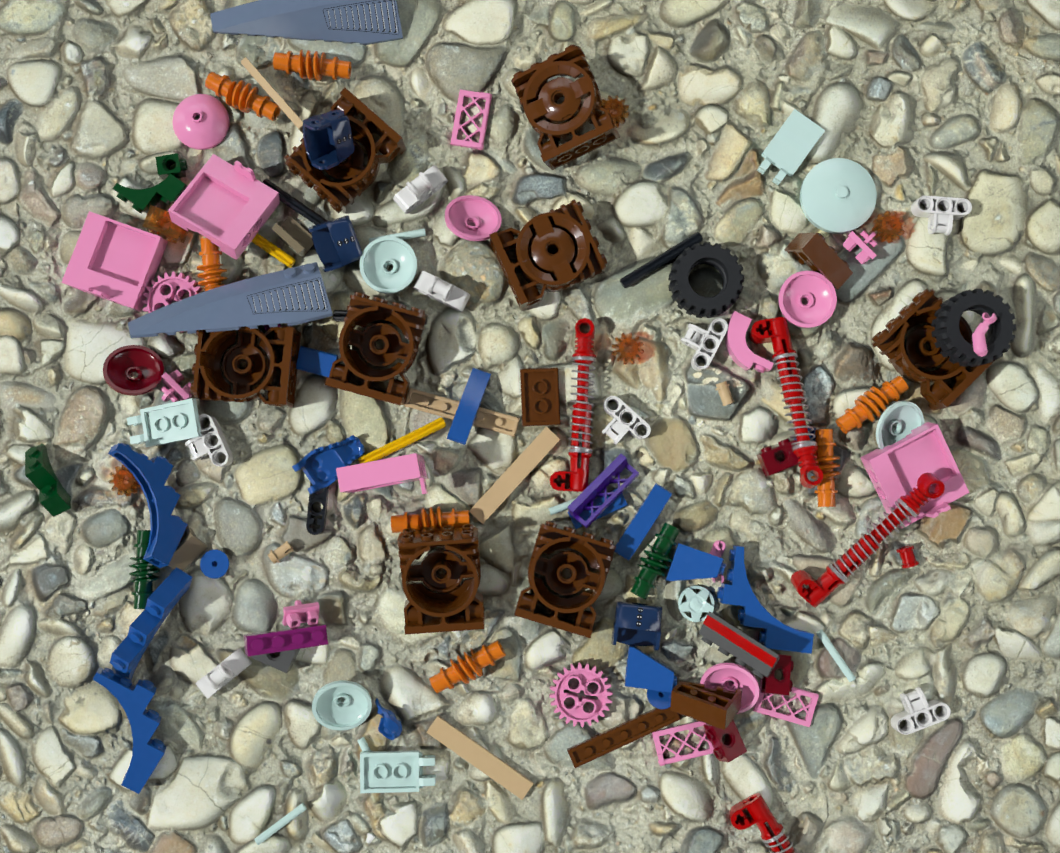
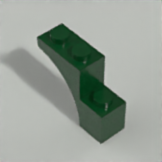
(167, 191)
(41, 474)

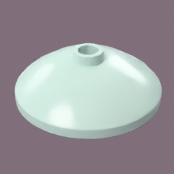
(387, 252)
(898, 422)
(343, 712)

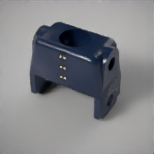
(328, 139)
(336, 243)
(637, 624)

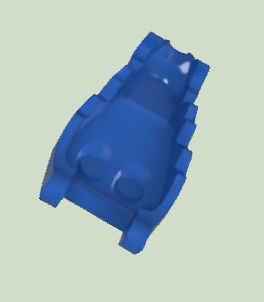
(322, 462)

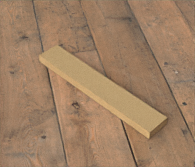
(273, 93)
(447, 408)
(514, 475)
(480, 757)

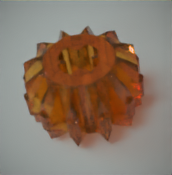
(618, 106)
(895, 225)
(634, 350)
(120, 485)

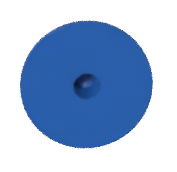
(214, 564)
(659, 699)

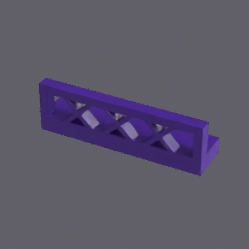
(597, 486)

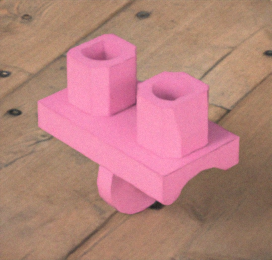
(866, 252)
(172, 381)
(300, 614)

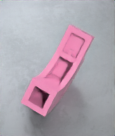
(737, 347)

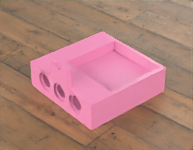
(225, 205)
(114, 261)
(899, 466)
(383, 474)

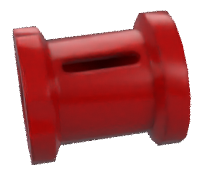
(907, 556)

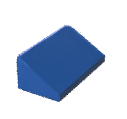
(315, 361)

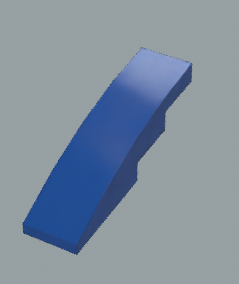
(468, 406)
(642, 521)

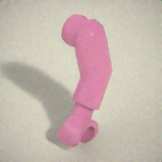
(978, 335)
(717, 550)

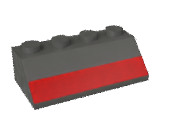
(739, 645)

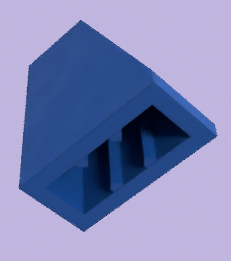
(694, 564)
(647, 672)

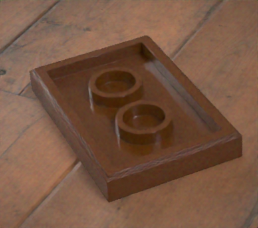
(540, 397)

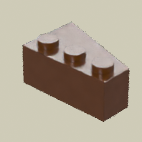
(820, 257)
(704, 704)

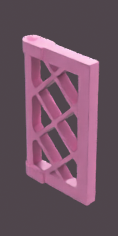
(475, 96)
(791, 718)
(672, 730)

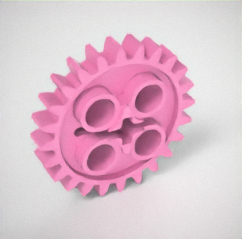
(156, 296)
(576, 711)

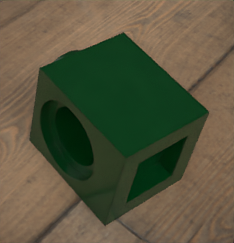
(164, 162)

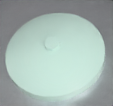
(838, 195)

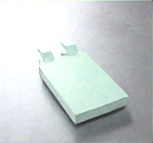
(790, 145)
(167, 423)
(394, 771)

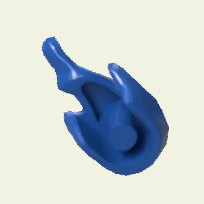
(389, 724)

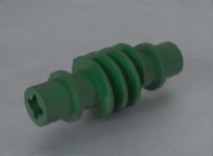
(655, 560)
(143, 572)

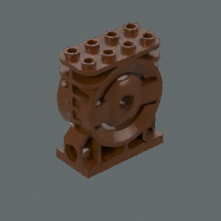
(540, 102)
(353, 169)
(587, 264)
(361, 313)
(911, 354)
(207, 372)
(599, 557)
(441, 610)

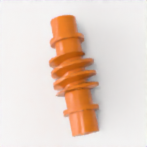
(313, 66)
(242, 96)
(211, 266)
(871, 403)
(825, 458)
(432, 519)
(468, 667)

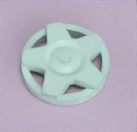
(695, 603)

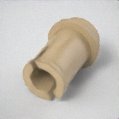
(724, 393)
(279, 553)

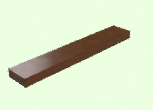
(621, 735)

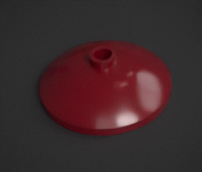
(130, 362)

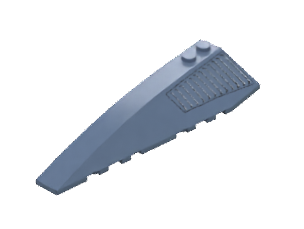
(313, 20)
(268, 299)

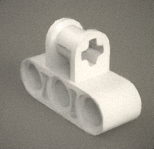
(420, 189)
(939, 220)
(441, 291)
(698, 342)
(619, 425)
(202, 446)
(223, 673)
(914, 704)

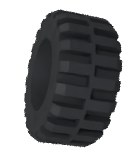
(723, 262)
(949, 335)

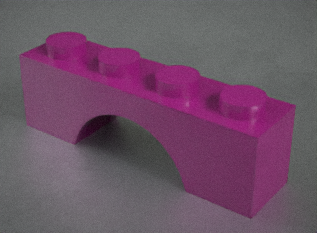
(285, 640)

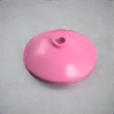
(208, 129)
(472, 218)
(819, 295)
(741, 679)

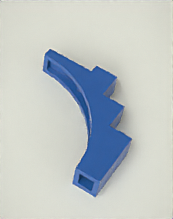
(161, 500)
(753, 614)
(142, 630)
(143, 723)

